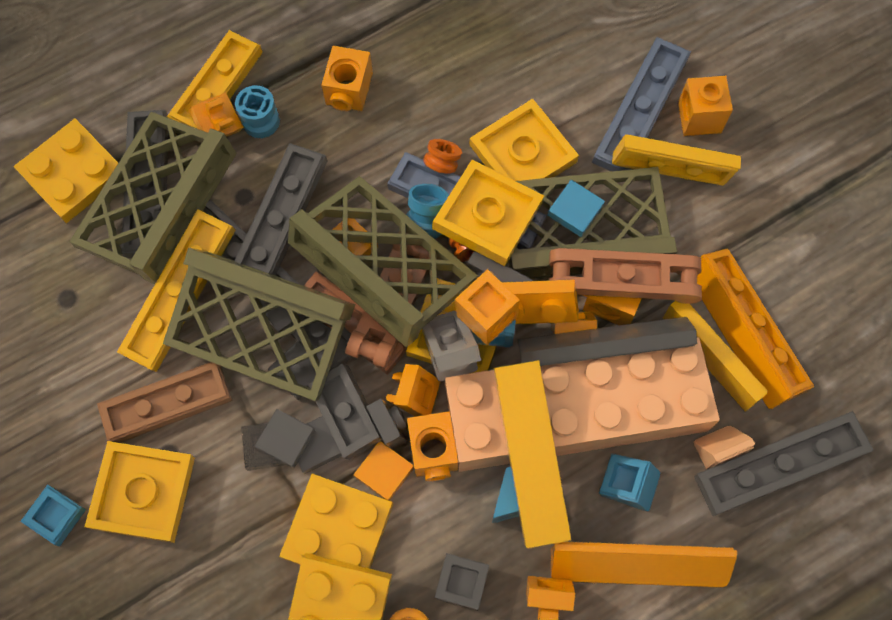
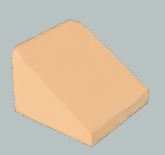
(722, 446)

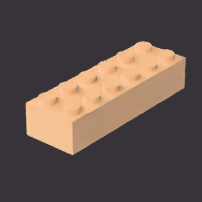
(591, 404)

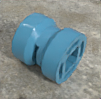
(257, 111)
(425, 203)

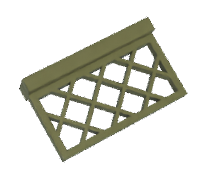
(158, 238)
(535, 261)
(353, 273)
(268, 288)

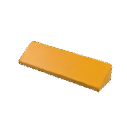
(750, 329)
(642, 564)

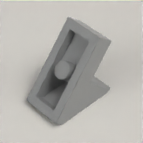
(451, 346)

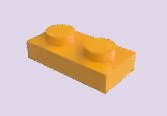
(545, 301)

